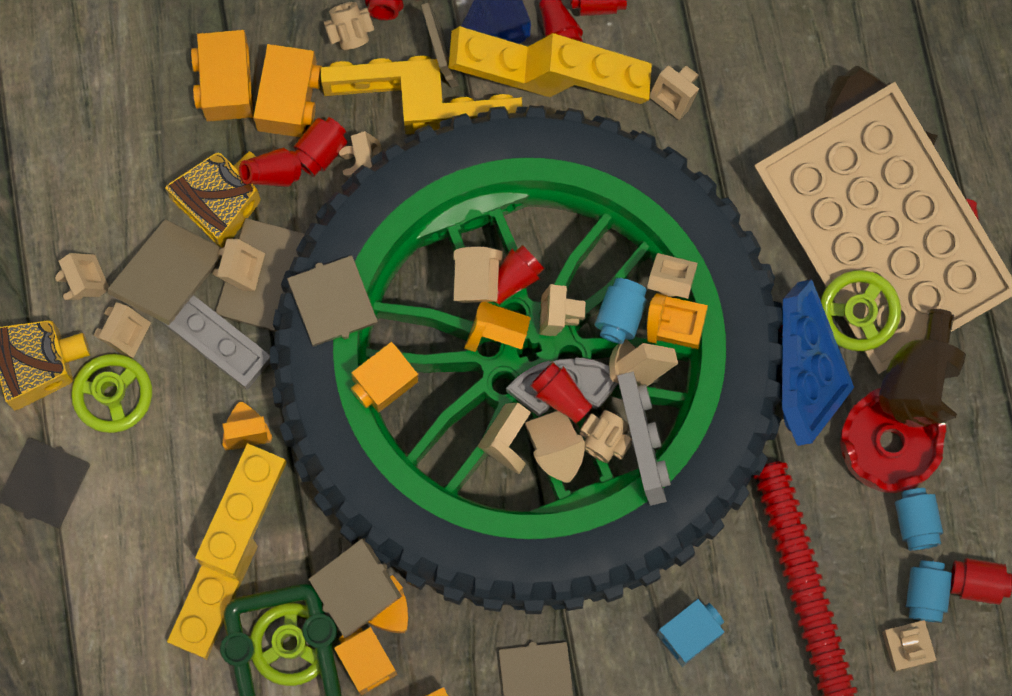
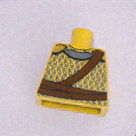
(215, 197)
(36, 361)

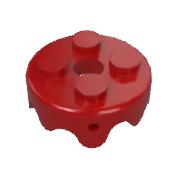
(885, 470)

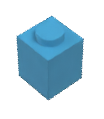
(691, 631)

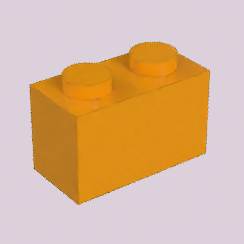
(224, 75)
(286, 91)

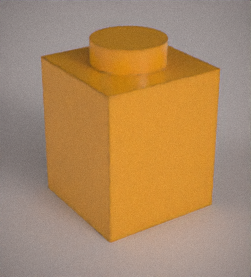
(383, 378)
(365, 660)

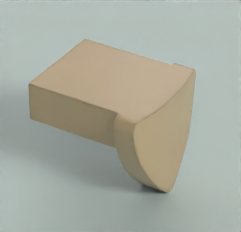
(476, 274)
(646, 361)
(502, 433)
(556, 445)

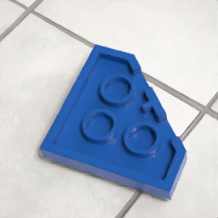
(812, 368)

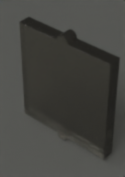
(44, 483)

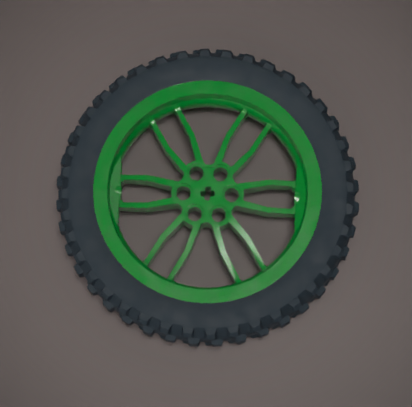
(605, 532)

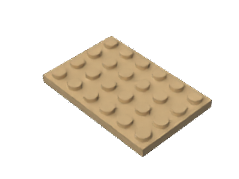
(883, 202)

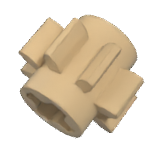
(349, 25)
(606, 436)

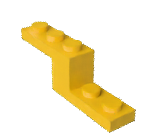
(550, 65)
(420, 89)
(227, 550)

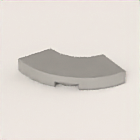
(589, 375)

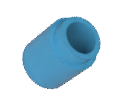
(621, 310)
(919, 519)
(928, 591)

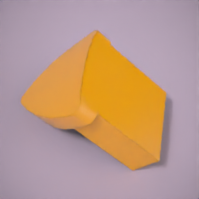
(675, 321)
(498, 325)
(245, 427)
(395, 616)

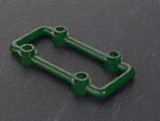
(318, 632)

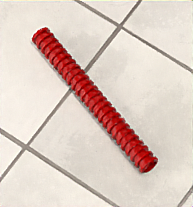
(804, 581)

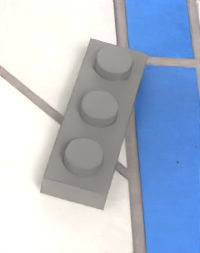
(220, 342)
(644, 437)

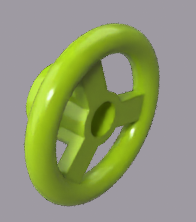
(877, 284)
(101, 383)
(290, 628)

